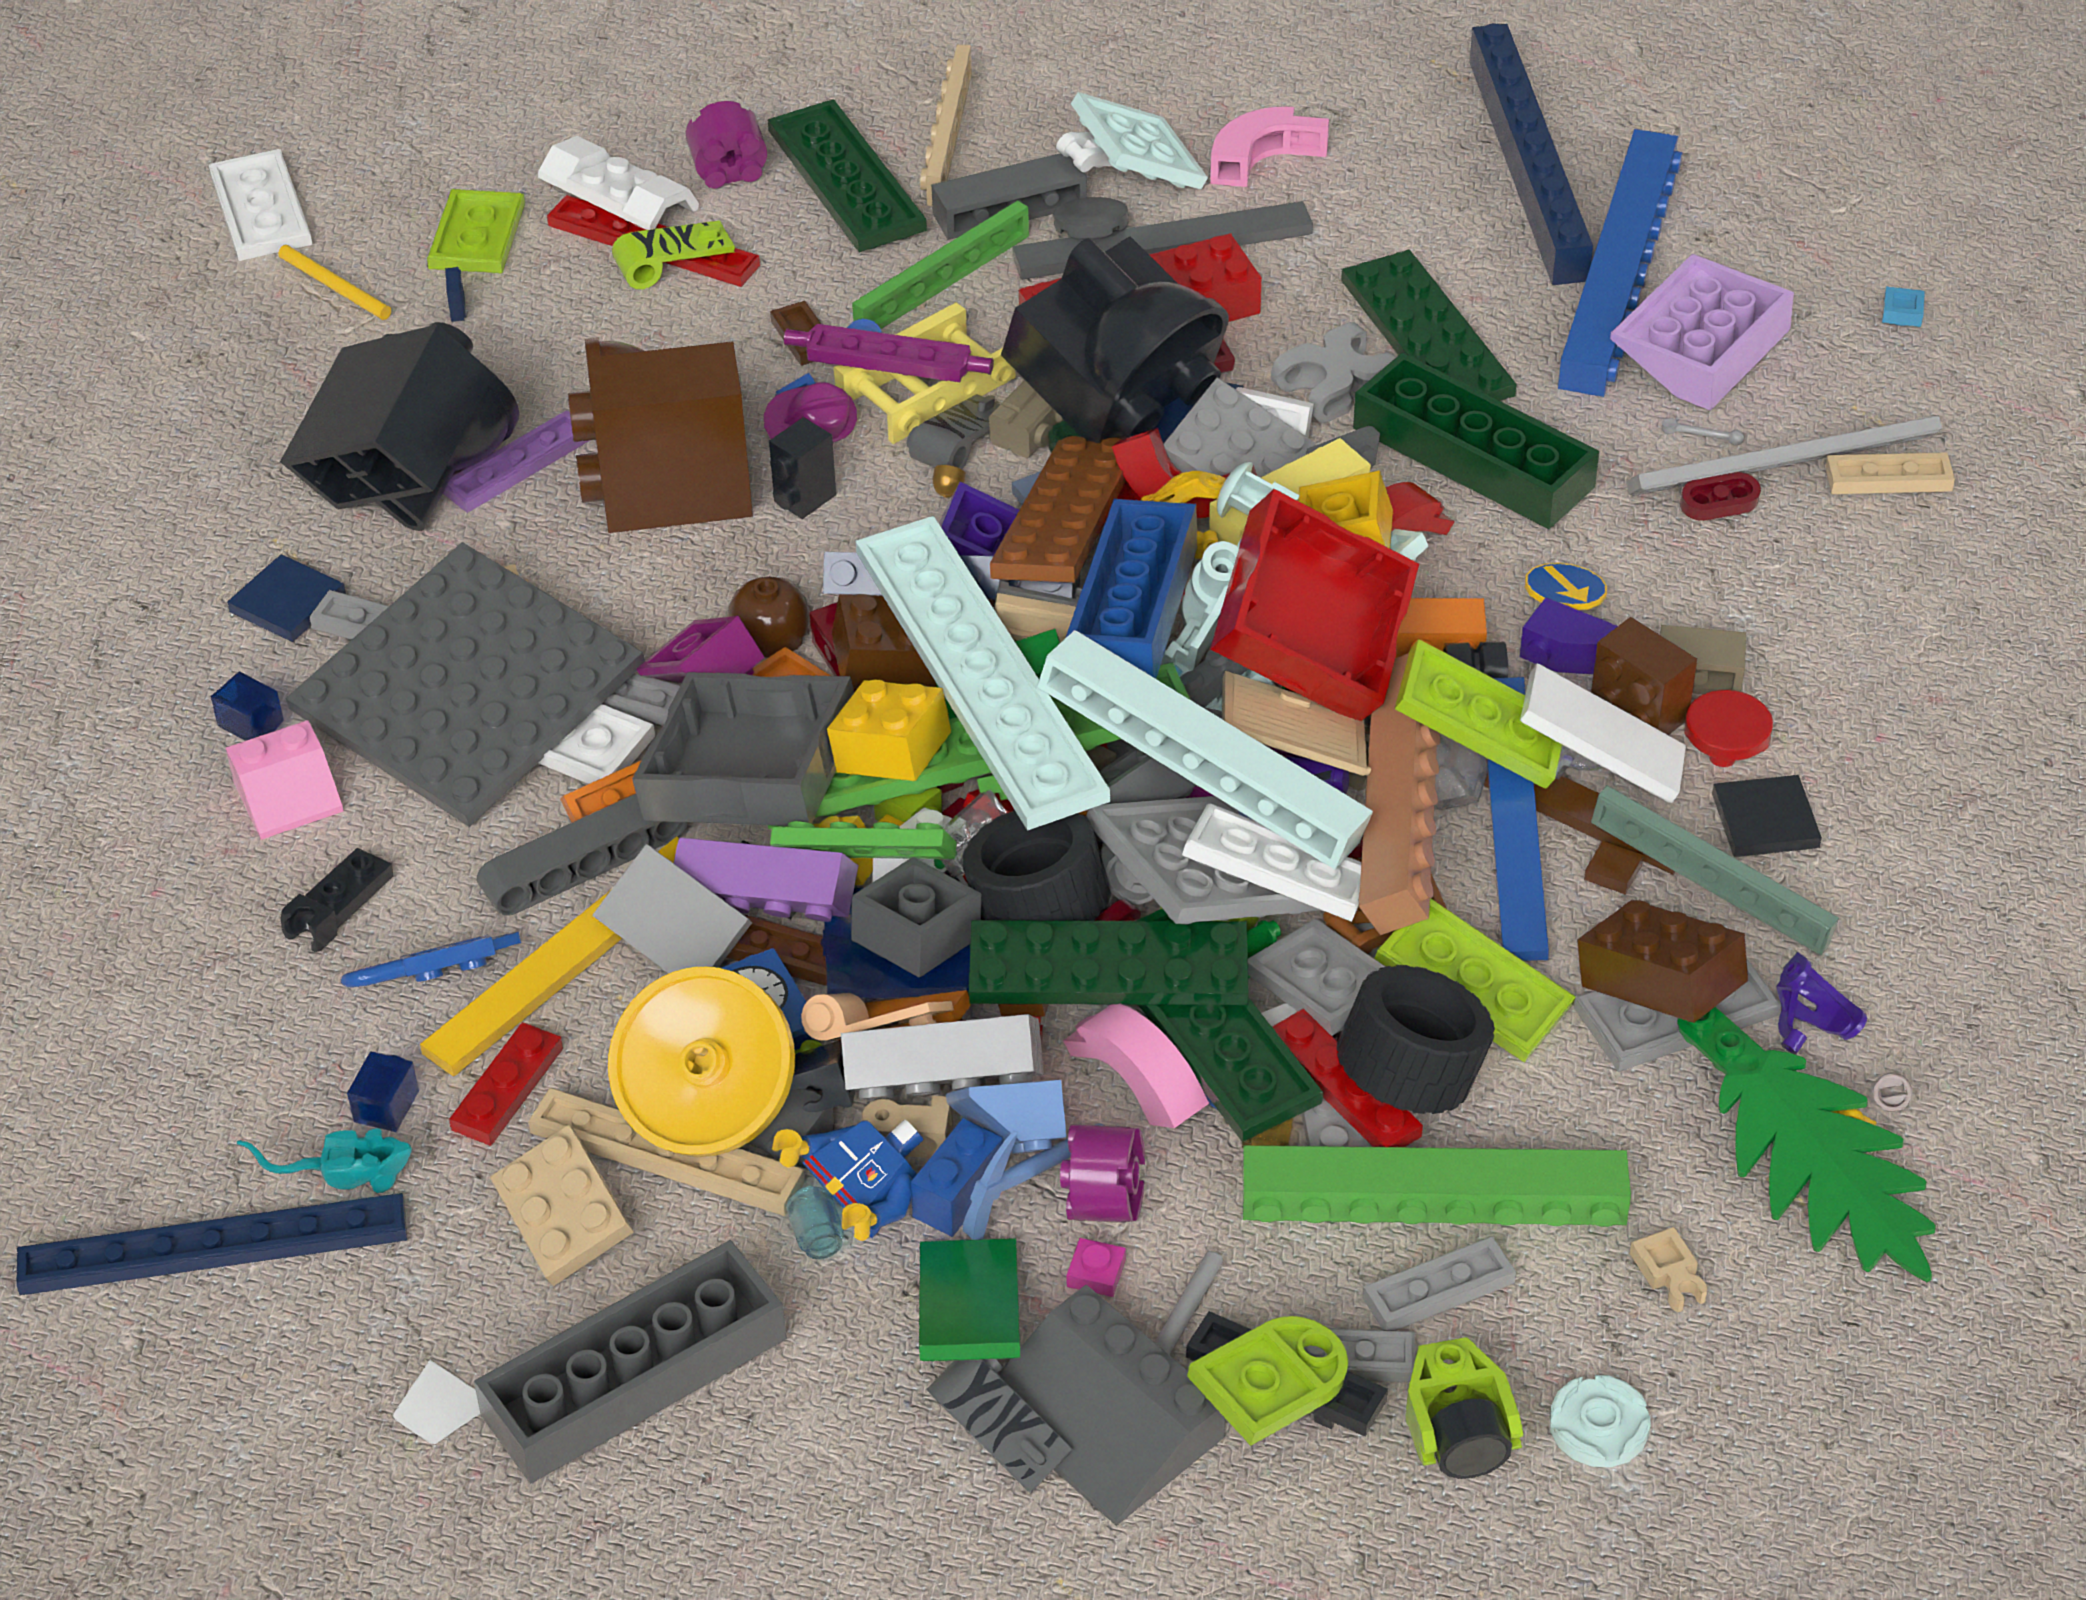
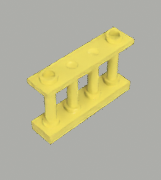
(944, 326)

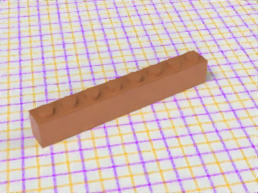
(1402, 825)

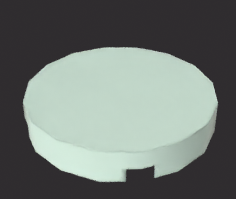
(1600, 1421)

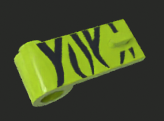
(643, 252)

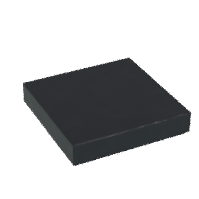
(1766, 816)

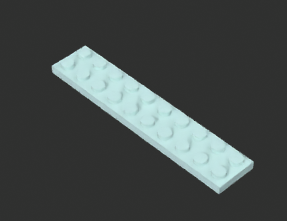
(982, 673)

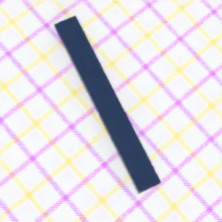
(210, 1244)

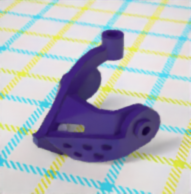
(1833, 1010)

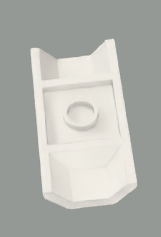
(613, 182)

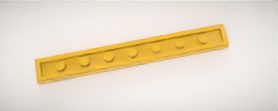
(523, 988)

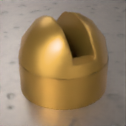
(946, 479)

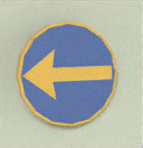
(1566, 584)

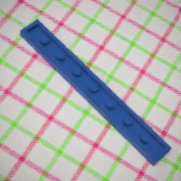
(1517, 858)

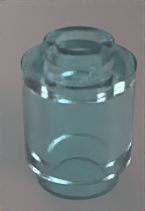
(815, 1222)

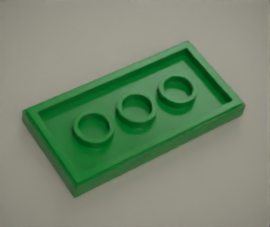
(968, 1300)

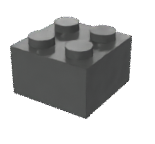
(915, 916)

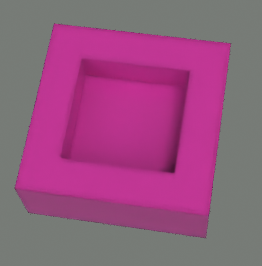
(1097, 1266)

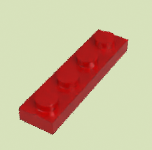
(1317, 1052)

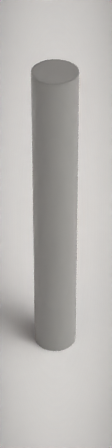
(1189, 1301)

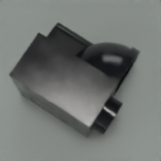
(1115, 341)
(401, 422)

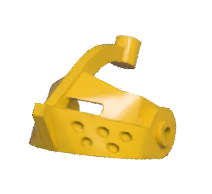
(1185, 487)

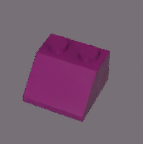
(705, 647)

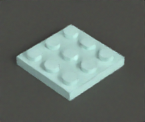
(1138, 141)

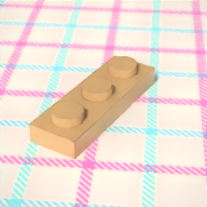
(1889, 473)

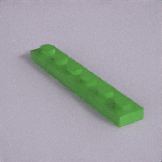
(944, 266)

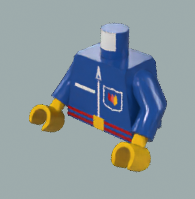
(859, 1170)

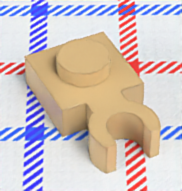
(1669, 1262)

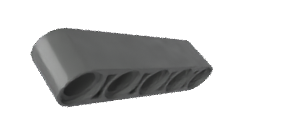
(572, 855)

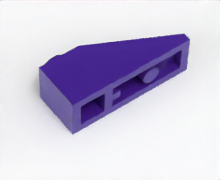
(1562, 638)

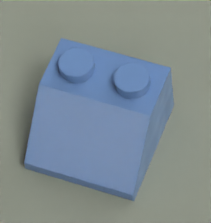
(1028, 1108)

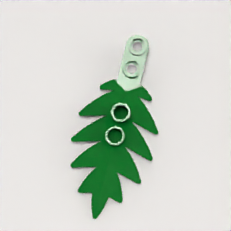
(1814, 1144)

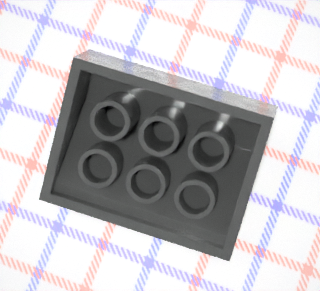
(1114, 1402)

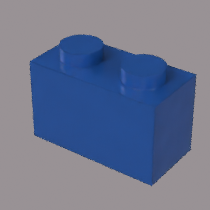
(948, 1178)

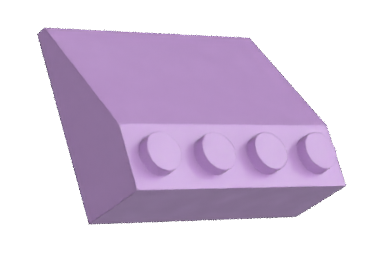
(1705, 329)

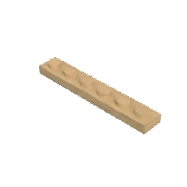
(948, 120)
(607, 1134)

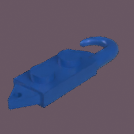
(429, 962)

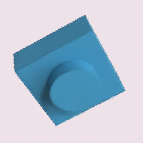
(1903, 306)

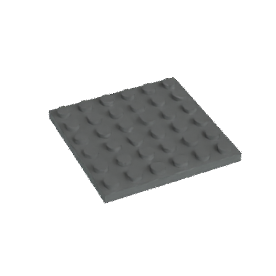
(465, 682)

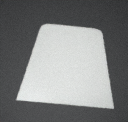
(437, 1404)

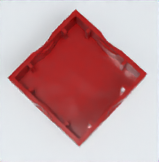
(1315, 606)

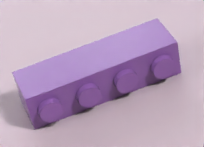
(771, 877)

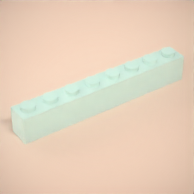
(1204, 749)

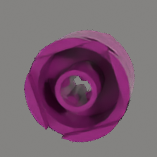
(726, 144)
(1103, 1173)

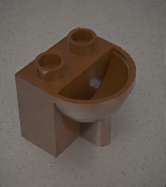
(663, 435)

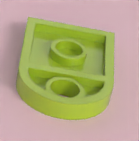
(1269, 1377)

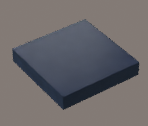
(283, 597)

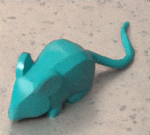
(349, 1160)

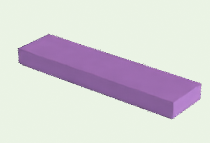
(512, 463)

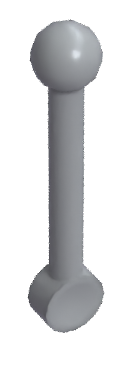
(1671, 425)

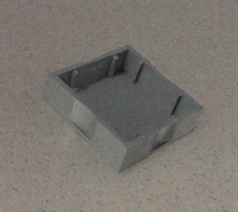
(742, 750)

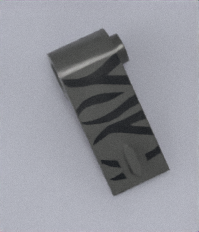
(949, 435)
(1000, 1420)

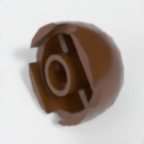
(772, 613)

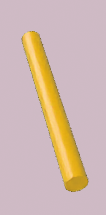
(334, 282)

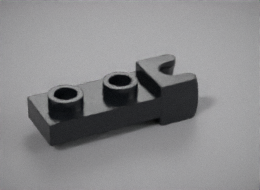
(335, 898)

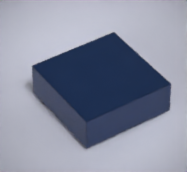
(455, 294)

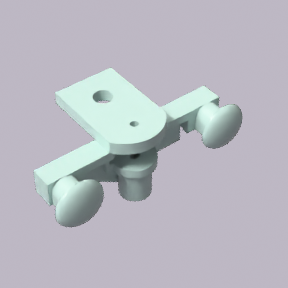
(1212, 574)

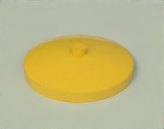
(701, 1061)

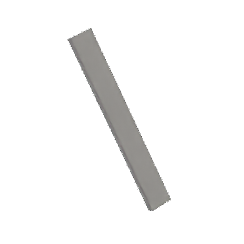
(1785, 455)

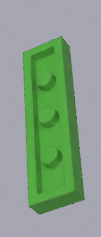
(881, 841)

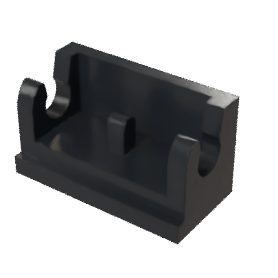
(824, 1071)

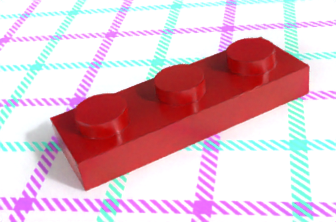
(506, 1084)

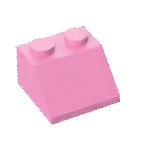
(284, 779)

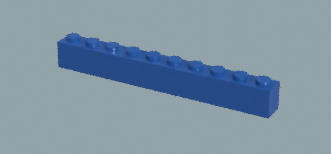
(1620, 262)

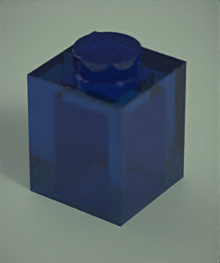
(247, 707)
(383, 1091)

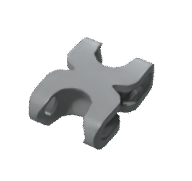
(1330, 370)

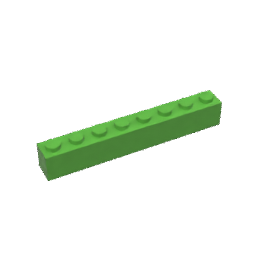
(1436, 1185)

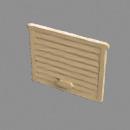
(1294, 723)

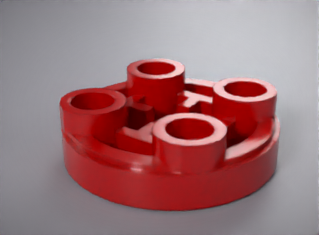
(1728, 726)

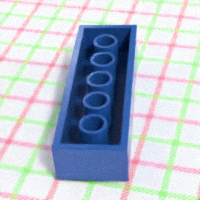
(1138, 580)

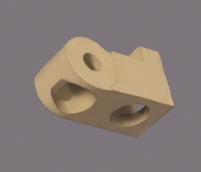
(931, 1122)

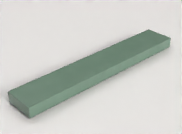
(1714, 870)

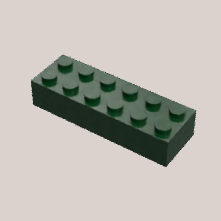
(1477, 440)

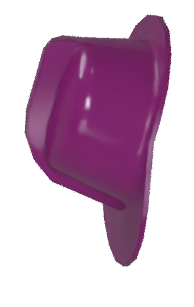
(819, 403)

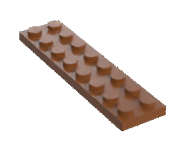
(1061, 514)

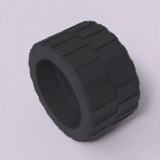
(1037, 871)
(1415, 1039)

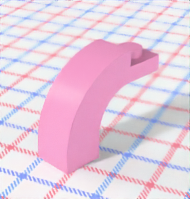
(1261, 135)
(1144, 1060)

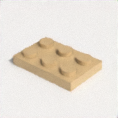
(561, 1205)

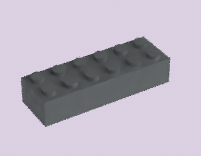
(630, 1360)

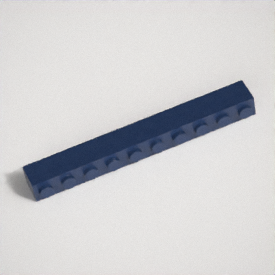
(1530, 155)

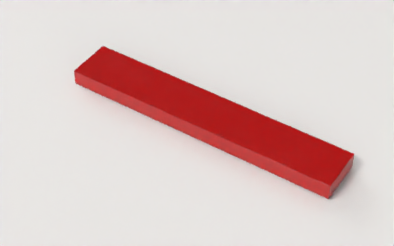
(605, 227)

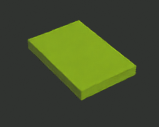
(476, 231)

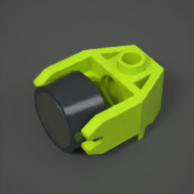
(1473, 1424)

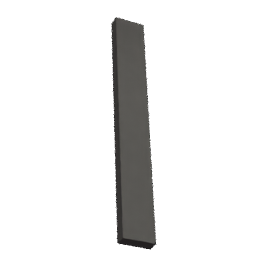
(1246, 227)

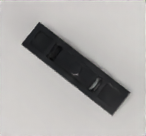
(1351, 1408)

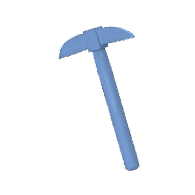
(997, 1180)

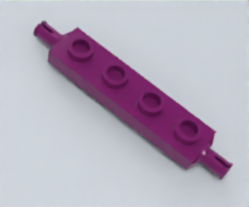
(888, 352)

